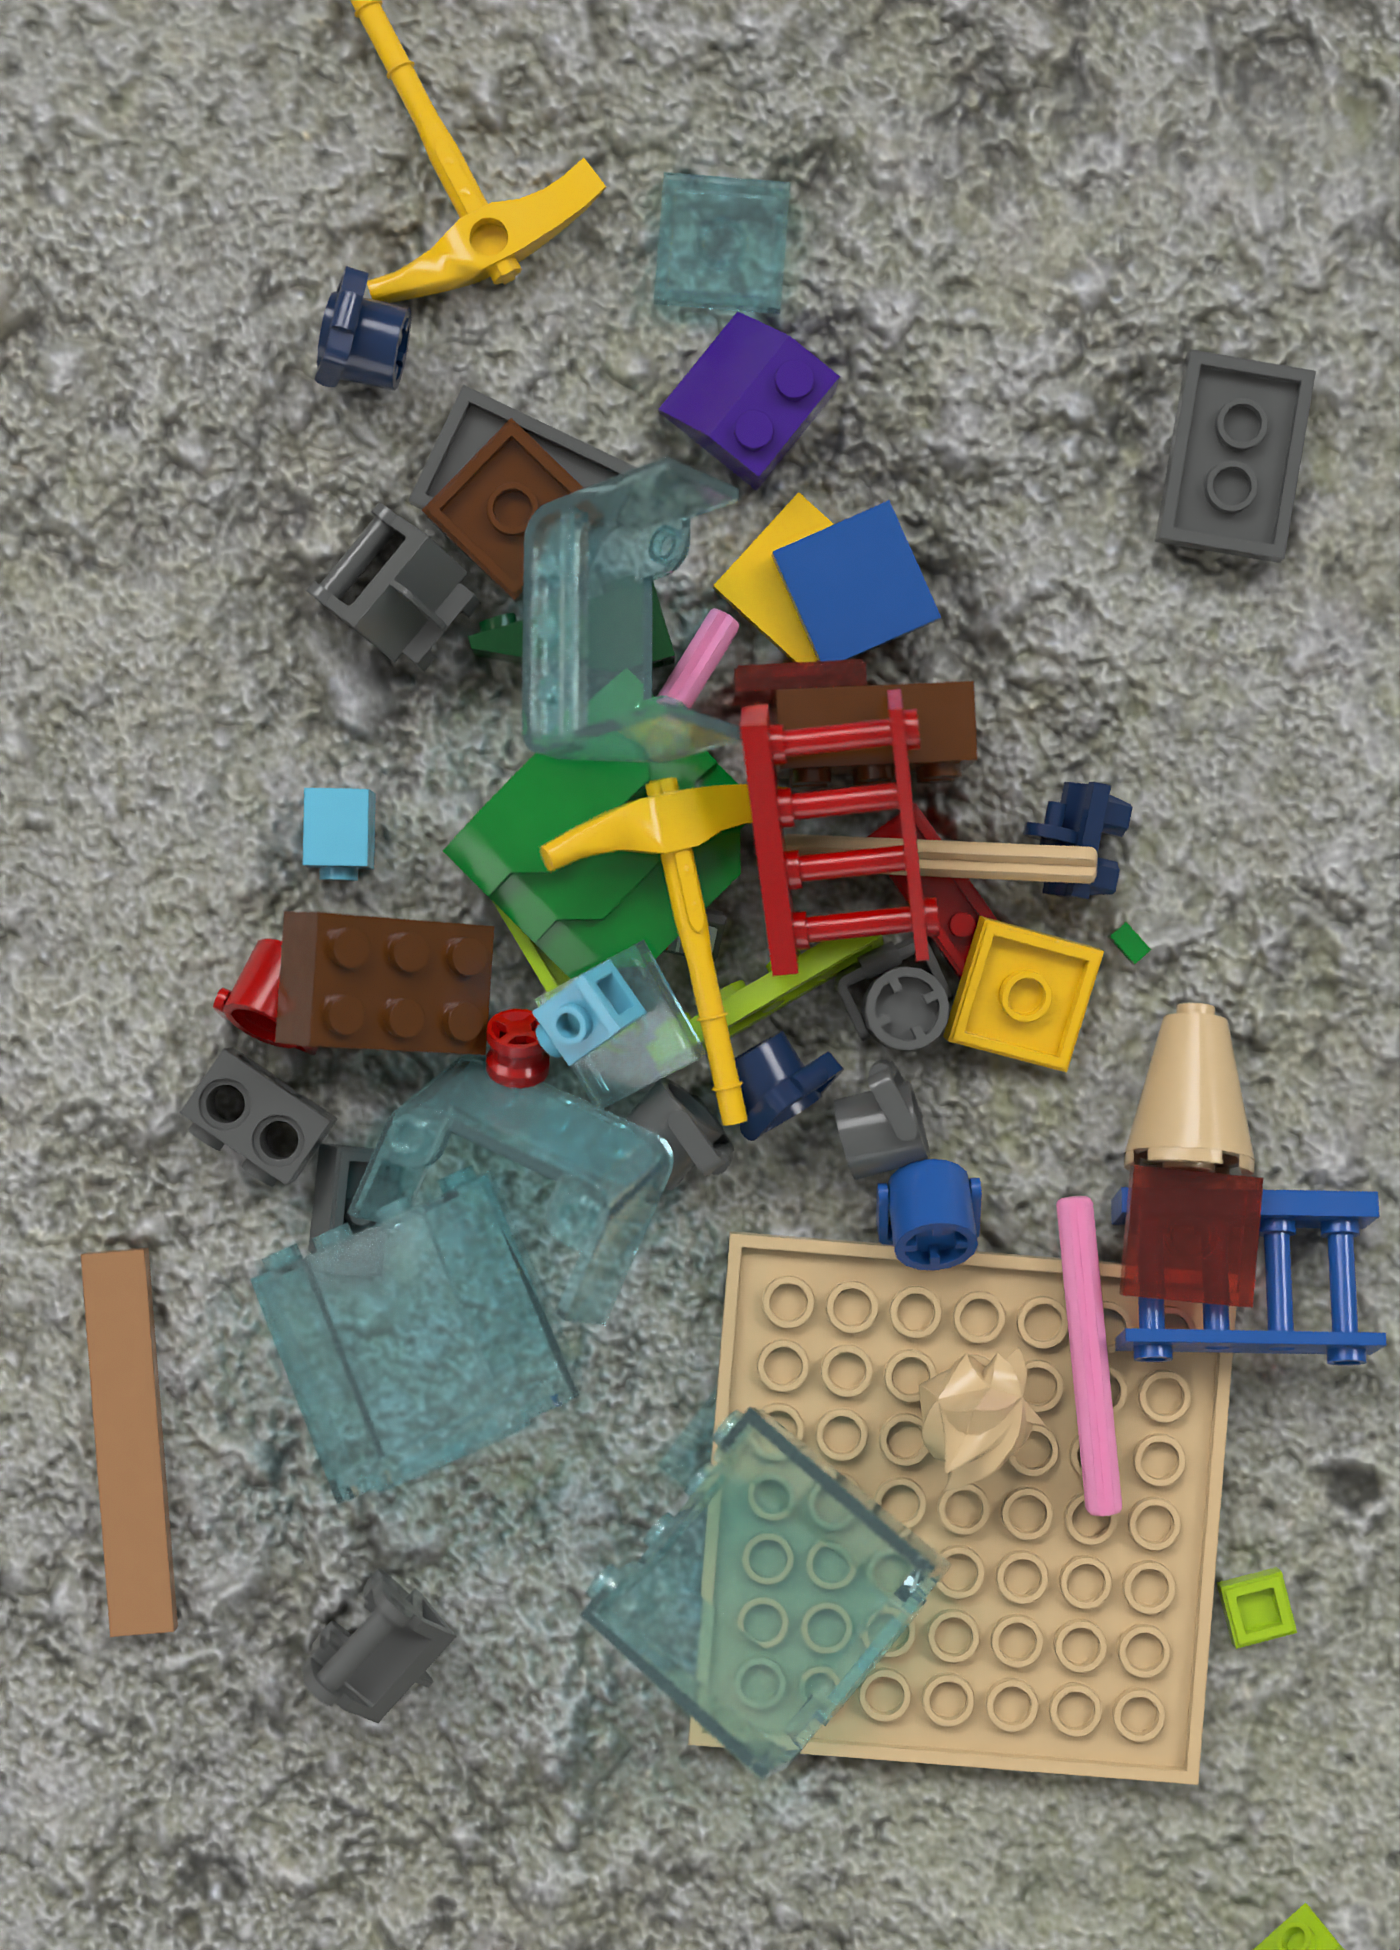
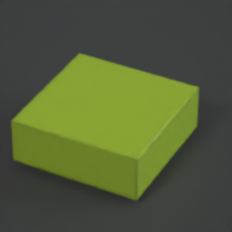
(1256, 1607)

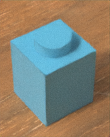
(339, 831)

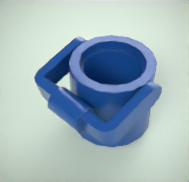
(931, 1214)

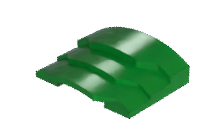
(600, 900)

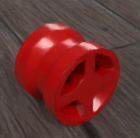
(515, 1052)

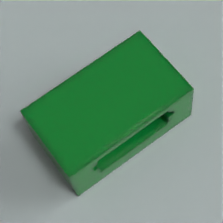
(1129, 943)

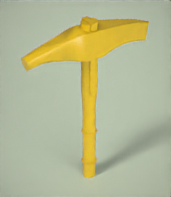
(487, 237)
(670, 825)

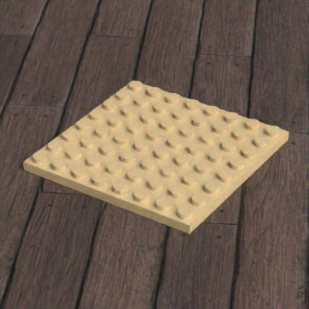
(1054, 1627)

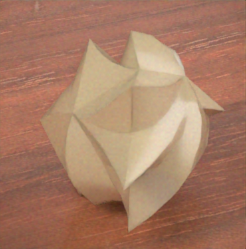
(976, 1416)

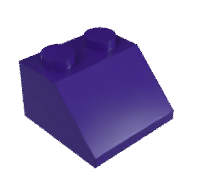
(750, 397)

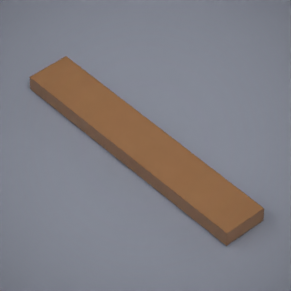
(129, 1442)

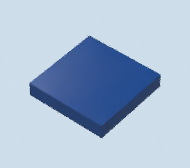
(856, 584)

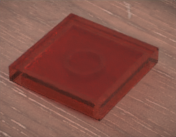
(759, 682)
(1191, 1236)

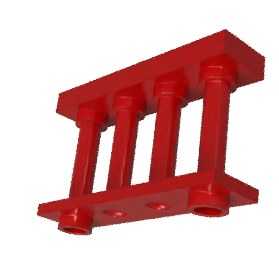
(778, 809)

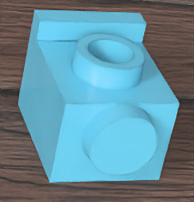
(587, 1013)

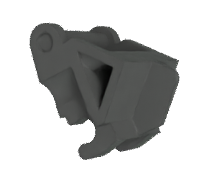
(407, 599)
(383, 1657)

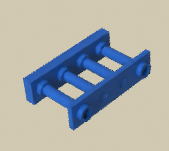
(1282, 1211)

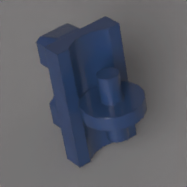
(1080, 820)

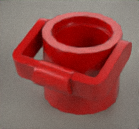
(254, 998)

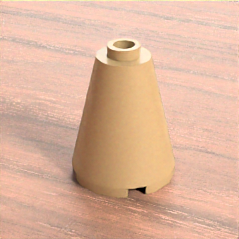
(1192, 1099)

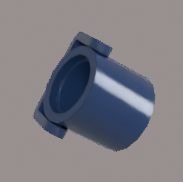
(362, 337)
(779, 1084)

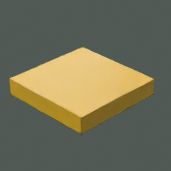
(757, 589)
(1023, 994)

